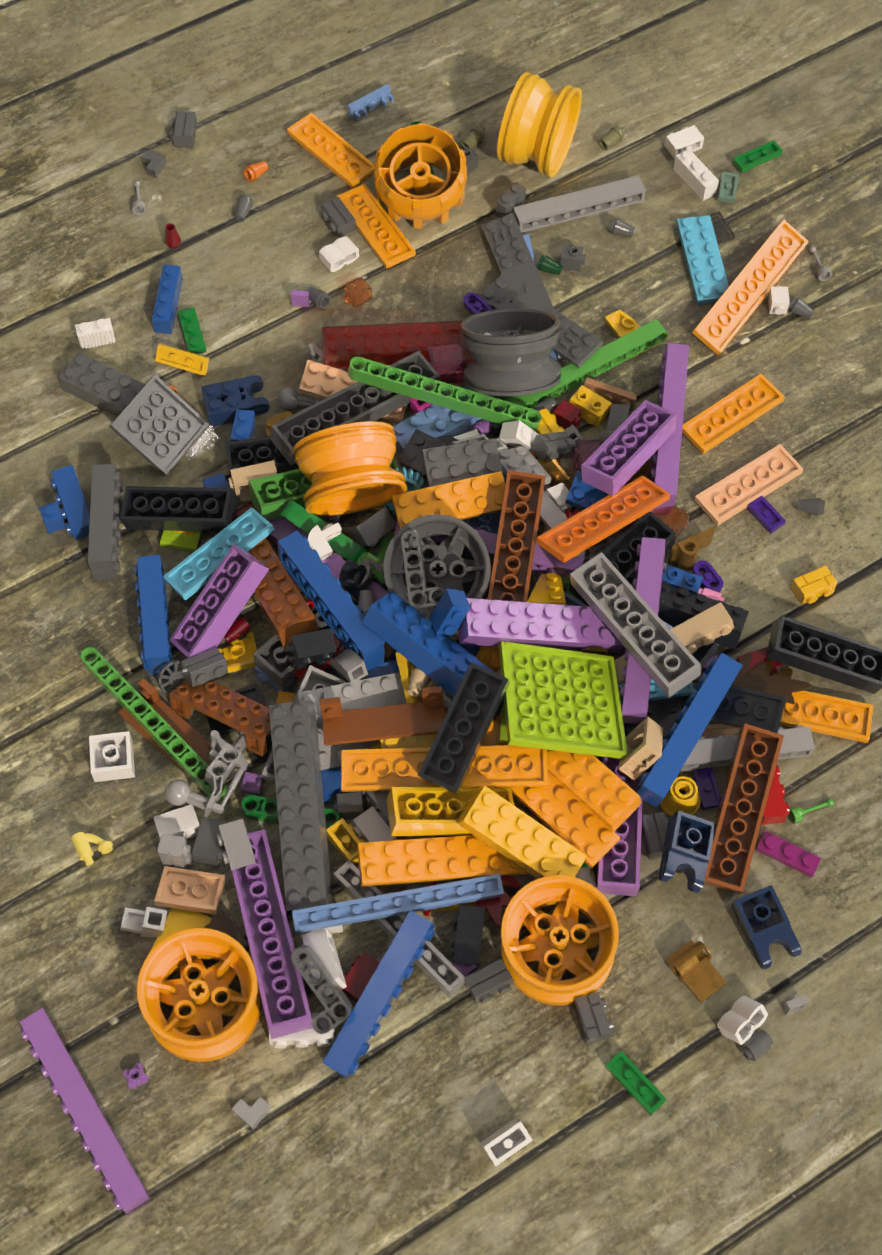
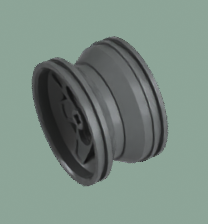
(511, 351)
(446, 556)

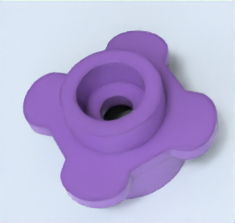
(141, 1078)

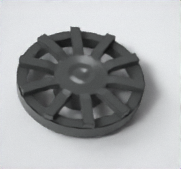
(173, 677)

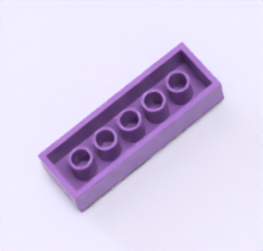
(628, 447)
(219, 602)

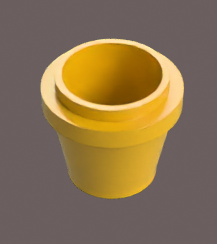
(676, 801)

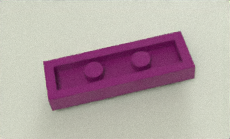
(788, 854)

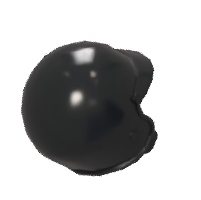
(356, 576)

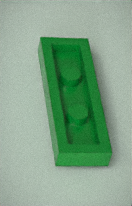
(757, 156)
(192, 331)
(635, 1083)

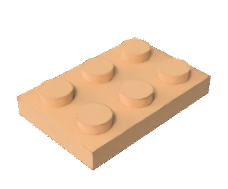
(190, 890)

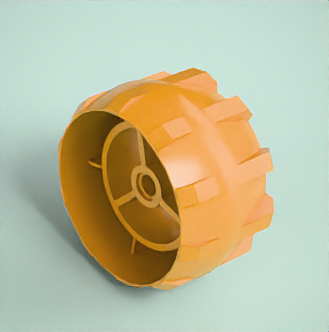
(420, 147)

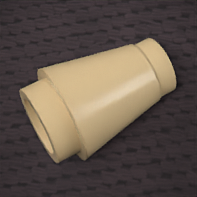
(417, 681)

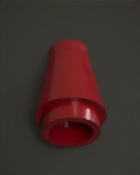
(172, 237)
(238, 629)

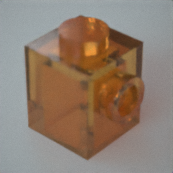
(358, 293)
(677, 520)

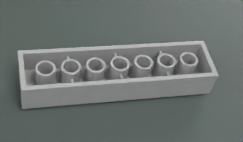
(635, 625)

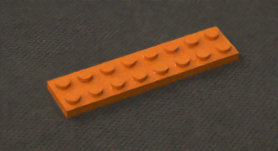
(602, 519)

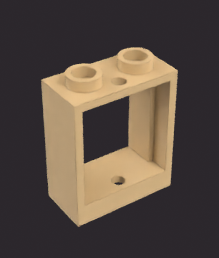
(243, 475)
(642, 744)

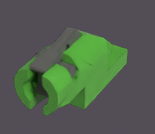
(376, 566)

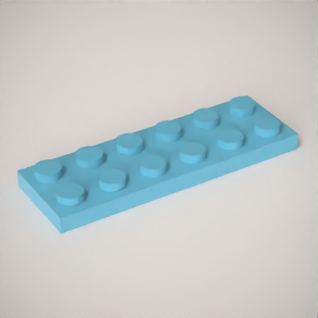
(702, 258)
(200, 565)

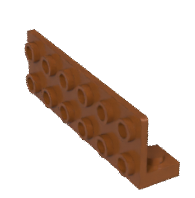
(226, 707)
(382, 721)
(179, 725)

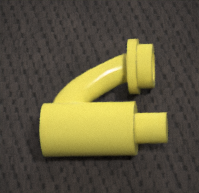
(83, 848)

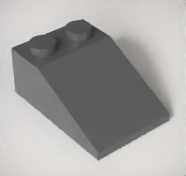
(369, 526)

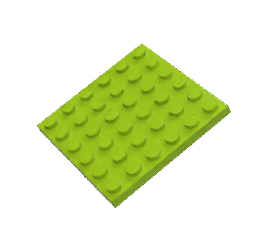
(562, 700)

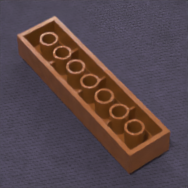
(516, 537)
(280, 597)
(742, 807)

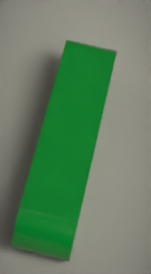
(341, 544)
(263, 804)

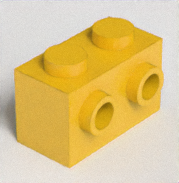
(593, 406)
(344, 840)

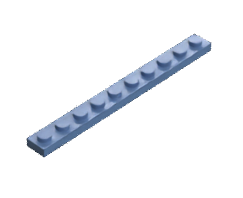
(397, 903)

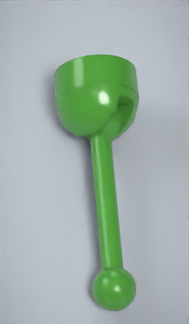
(797, 813)

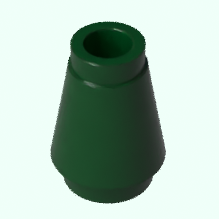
(549, 265)

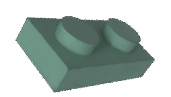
(728, 187)

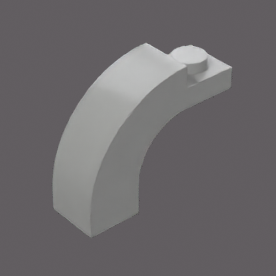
(348, 666)

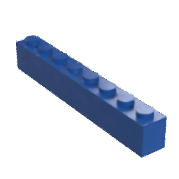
(379, 994)

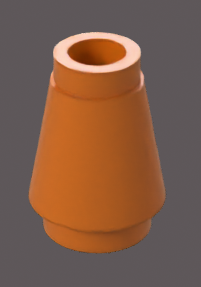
(254, 171)

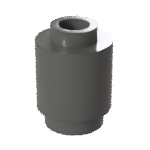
(756, 1045)

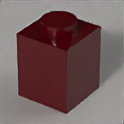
(567, 415)

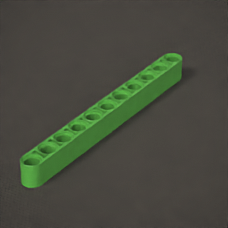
(599, 362)
(437, 388)
(146, 717)

